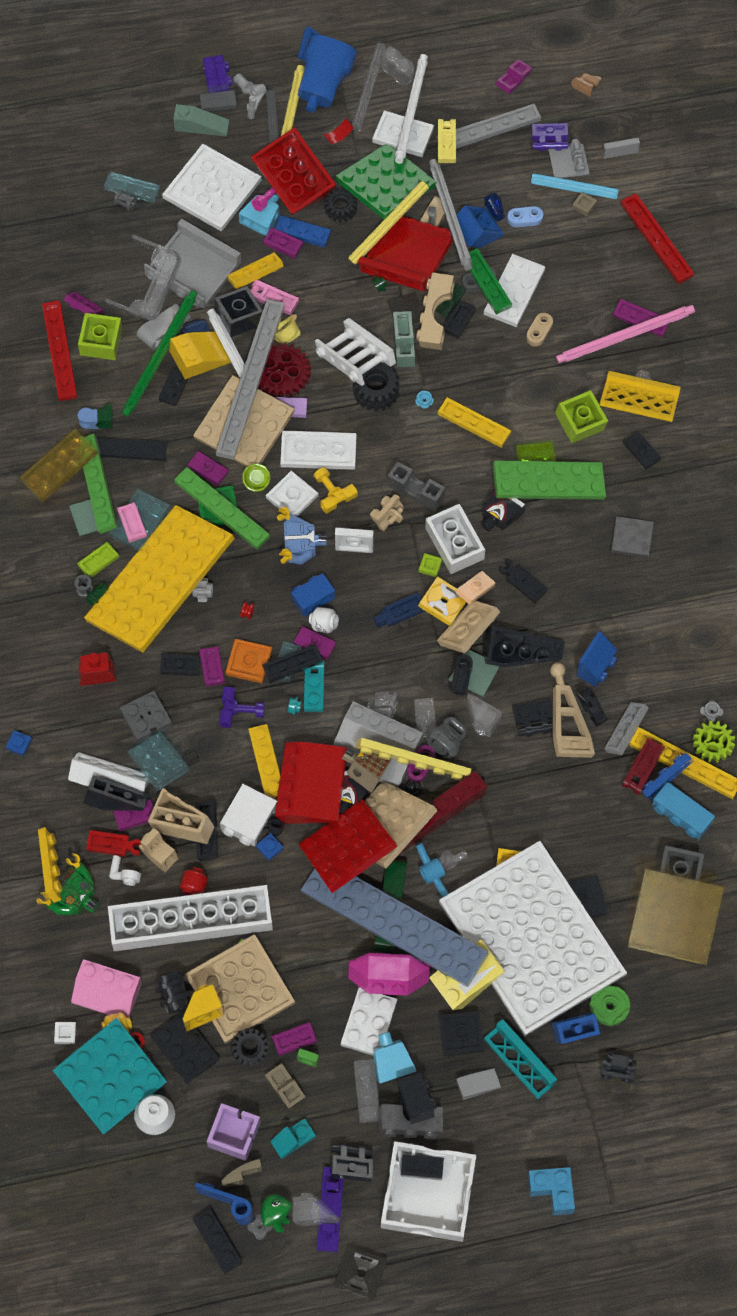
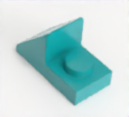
(292, 1138)

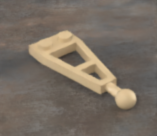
(568, 745)

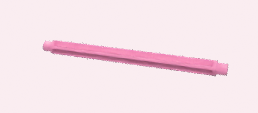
(625, 334)

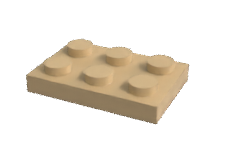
(468, 626)

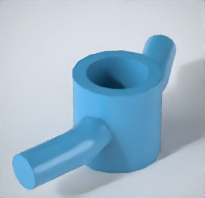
(431, 870)

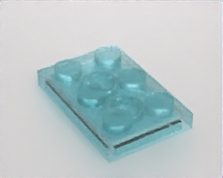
(151, 513)
(158, 761)

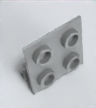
(569, 161)

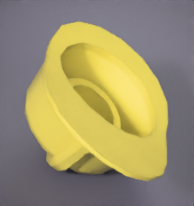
(287, 330)

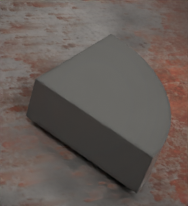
(432, 215)

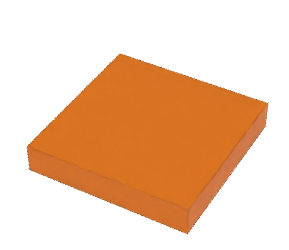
(247, 661)

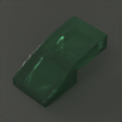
(447, 307)

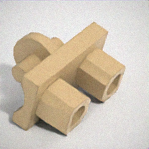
(390, 512)

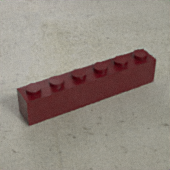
(452, 803)

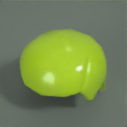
(256, 479)

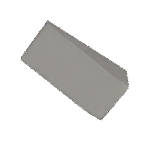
(477, 1083)

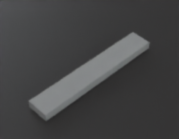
(496, 125)

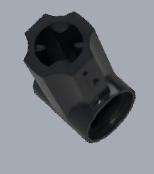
(461, 676)

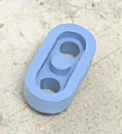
(525, 216)

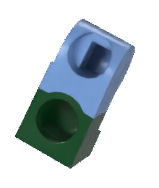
(96, 418)

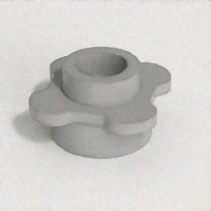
(711, 705)

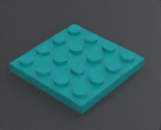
(109, 1076)

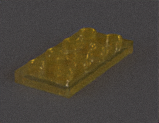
(58, 465)

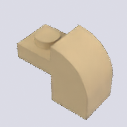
(157, 850)

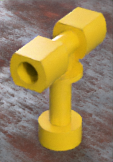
(336, 494)

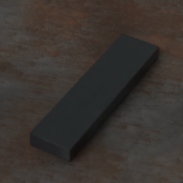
(132, 449)

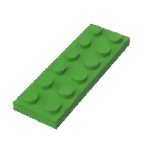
(549, 480)

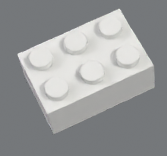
(455, 539)

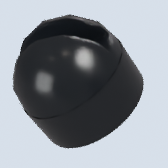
(409, 788)
(272, 827)

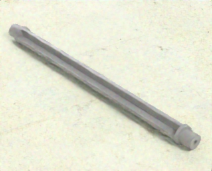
(450, 215)

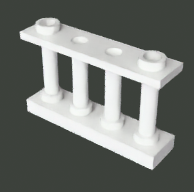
(361, 338)

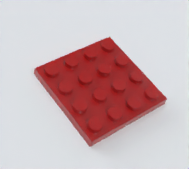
(347, 846)

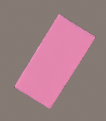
(132, 522)

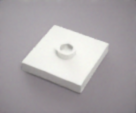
(292, 494)
(354, 540)

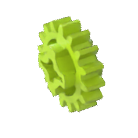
(711, 749)

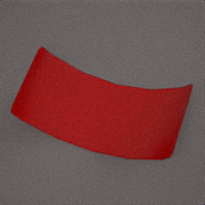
(340, 132)

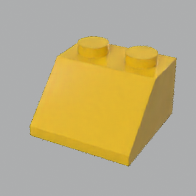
(202, 1007)

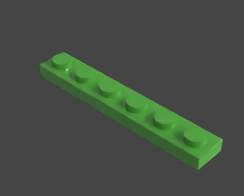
(99, 490)
(222, 508)

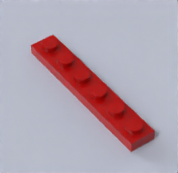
(657, 238)
(59, 351)

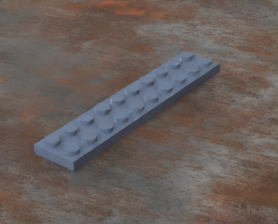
(401, 927)

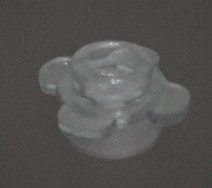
(259, 1233)

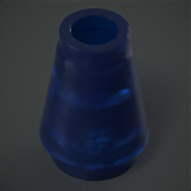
(495, 207)

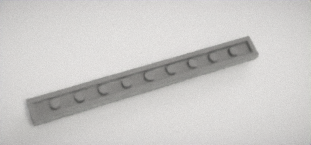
(250, 379)

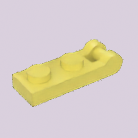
(447, 141)

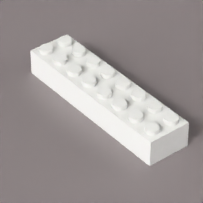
(190, 918)

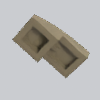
(284, 1086)
(235, 1177)

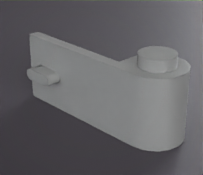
(154, 330)

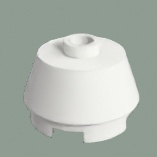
(154, 1114)

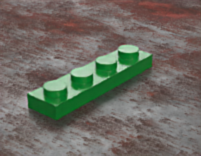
(488, 283)

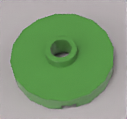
(614, 996)

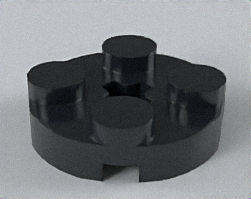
(591, 705)

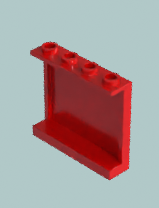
(408, 253)

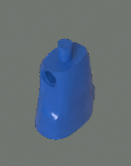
(325, 69)

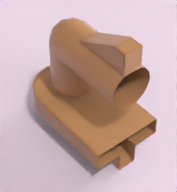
(585, 83)

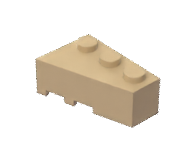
(179, 819)

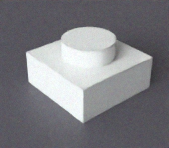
(65, 1033)

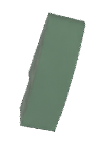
(404, 339)

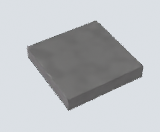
(632, 537)

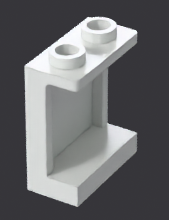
(247, 815)

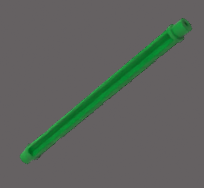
(159, 353)

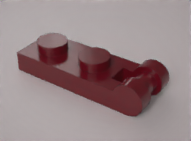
(643, 765)

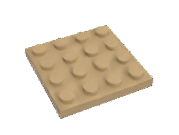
(262, 428)
(400, 816)
(245, 986)

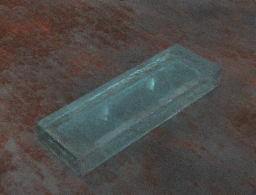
(132, 187)

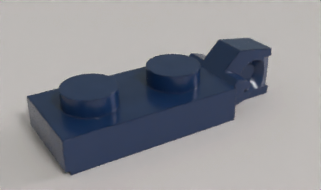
(399, 611)

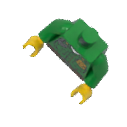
(75, 893)

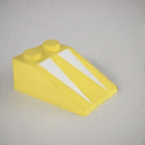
(459, 995)

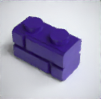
(216, 74)

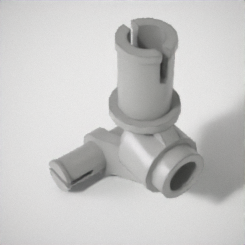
(256, 93)

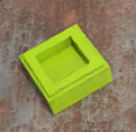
(430, 565)

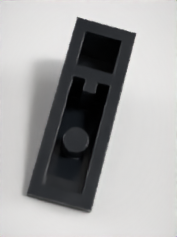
(114, 796)

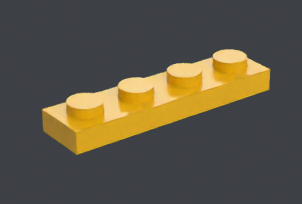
(474, 422)
(265, 760)
(49, 865)

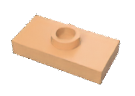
(475, 587)

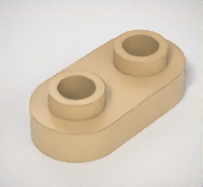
(540, 328)

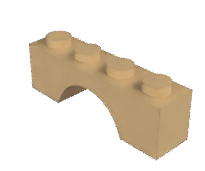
(440, 290)

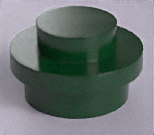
(379, 283)

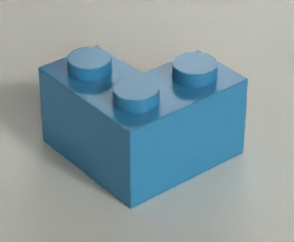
(556, 1184)

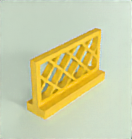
(642, 389)

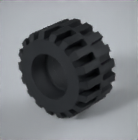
(378, 398)

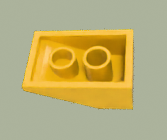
(198, 353)

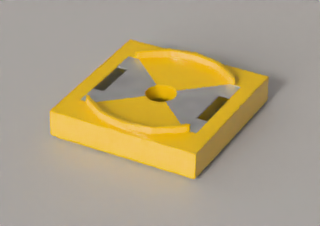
(432, 598)

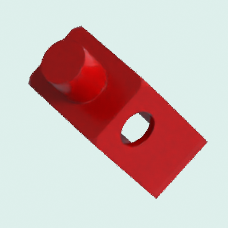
(96, 669)

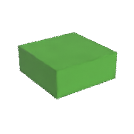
(308, 1058)

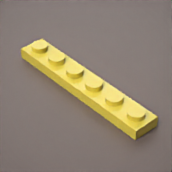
(404, 757)

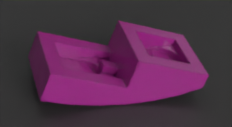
(514, 76)

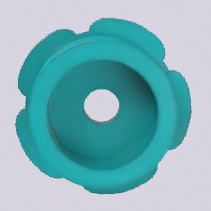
(294, 705)

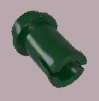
(93, 597)

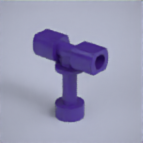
(231, 708)

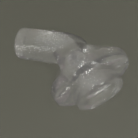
(450, 861)

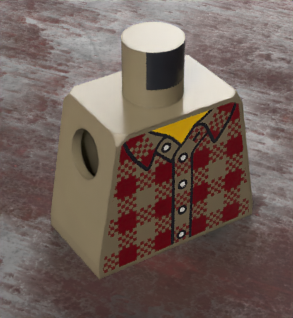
(366, 768)

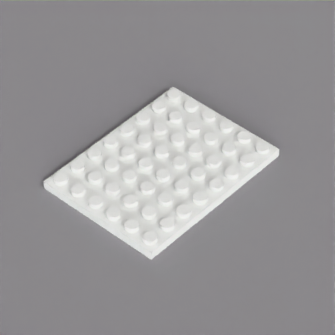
(536, 934)

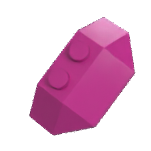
(388, 973)

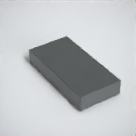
(218, 100)

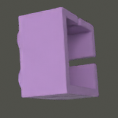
(233, 1134)

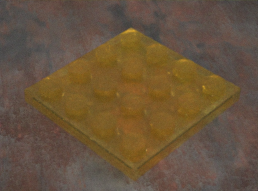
(675, 916)

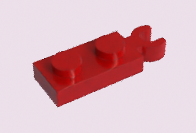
(111, 844)

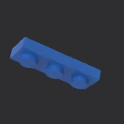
(304, 231)
(666, 775)

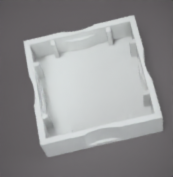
(429, 1205)

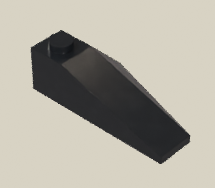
(515, 648)

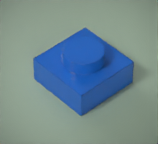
(19, 743)
(269, 847)

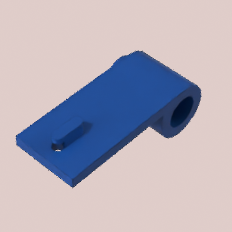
(240, 1207)

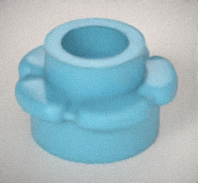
(424, 395)

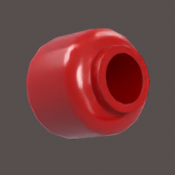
(193, 882)

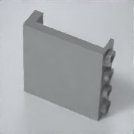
(203, 263)

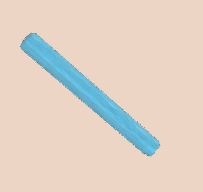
(575, 186)

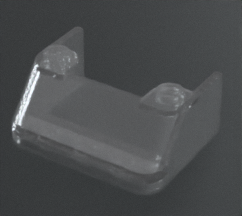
(167, 265)

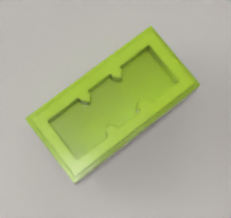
(98, 560)

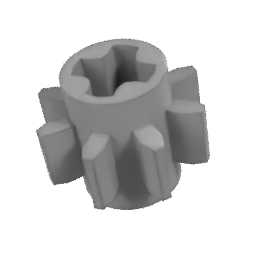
(203, 590)

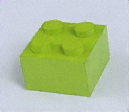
(100, 336)
(581, 416)

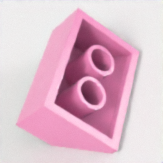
(105, 989)

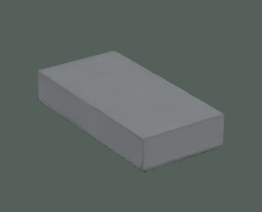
(621, 148)

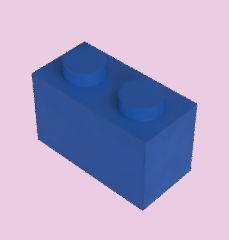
(312, 594)
(575, 1028)

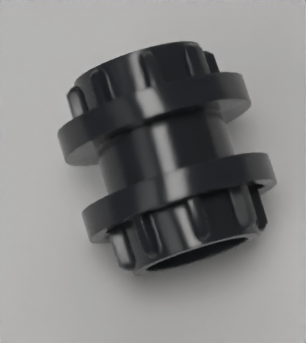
(173, 991)

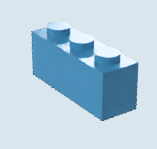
(683, 811)

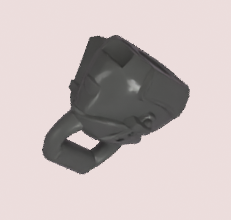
(446, 739)

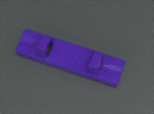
(329, 1233)

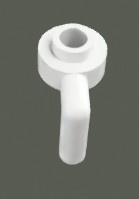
(128, 876)

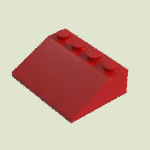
(294, 171)
(310, 783)

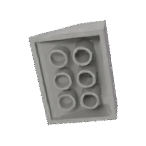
(371, 725)

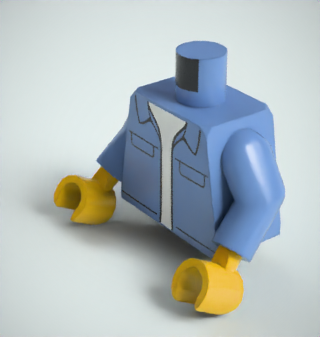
(299, 538)

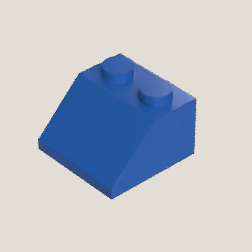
(478, 226)
(597, 660)

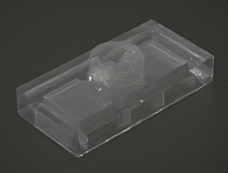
(424, 715)

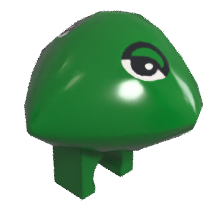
(274, 1212)

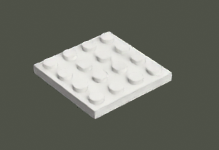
(212, 187)

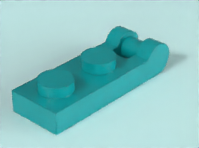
(314, 689)

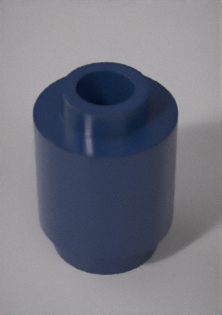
(195, 326)

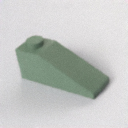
(199, 121)

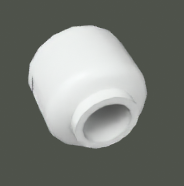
(323, 620)

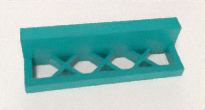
(526, 1054)

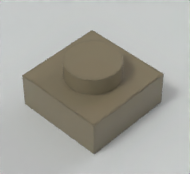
(584, 204)

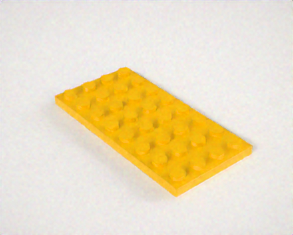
(159, 578)

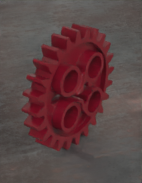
(287, 383)

